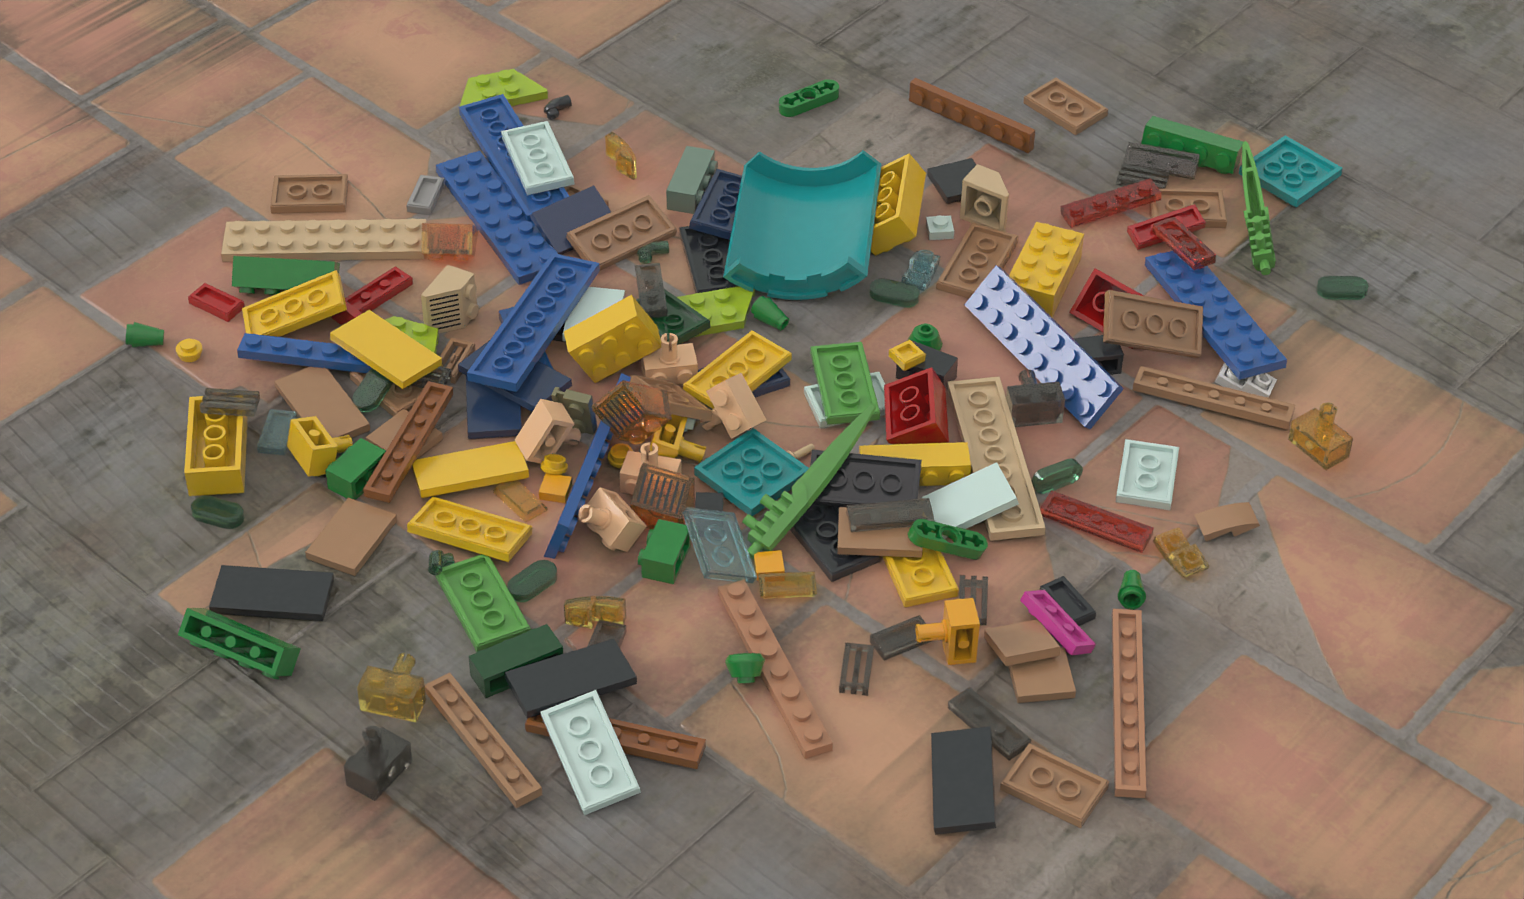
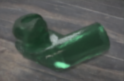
(652, 249)
(438, 560)

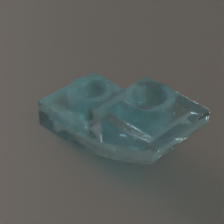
(921, 269)

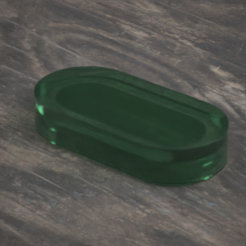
(1342, 287)
(894, 292)
(371, 391)
(1057, 476)
(217, 512)
(532, 580)

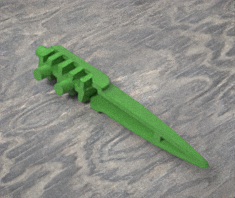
(1256, 215)
(790, 507)

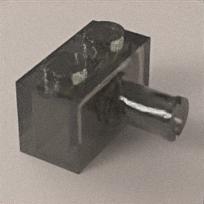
(1035, 402)
(377, 762)

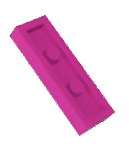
(1057, 622)

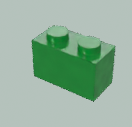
(353, 469)
(664, 551)

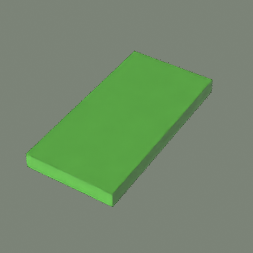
(843, 381)
(482, 602)

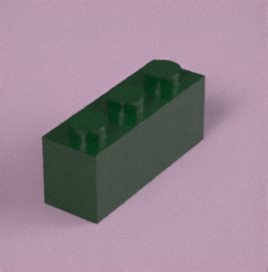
(490, 664)

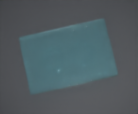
(719, 545)

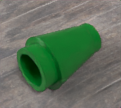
(769, 313)
(143, 335)
(1131, 590)

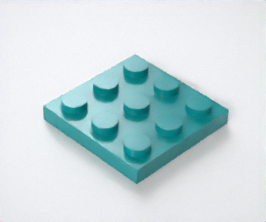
(1293, 171)
(750, 470)

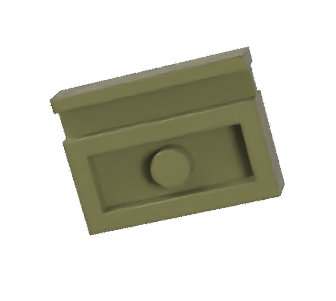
(579, 408)

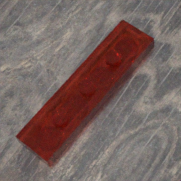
(1110, 202)
(1096, 521)

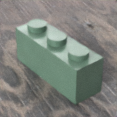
(691, 179)

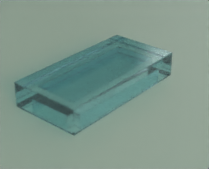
(275, 432)

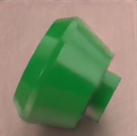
(926, 335)
(745, 666)

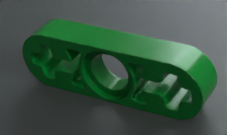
(795, 102)
(929, 535)

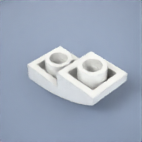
(1258, 385)

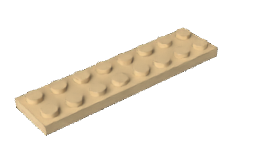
(324, 239)
(992, 438)

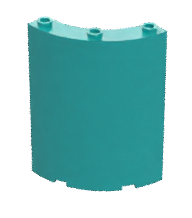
(803, 227)

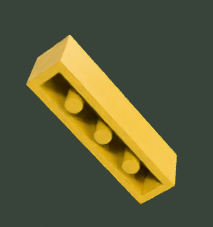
(940, 461)

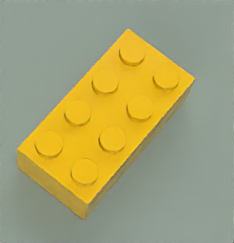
(897, 204)
(1048, 264)
(214, 452)

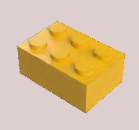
(612, 339)

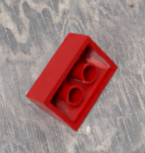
(1091, 300)
(916, 409)

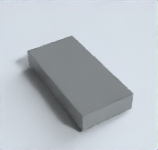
(425, 195)

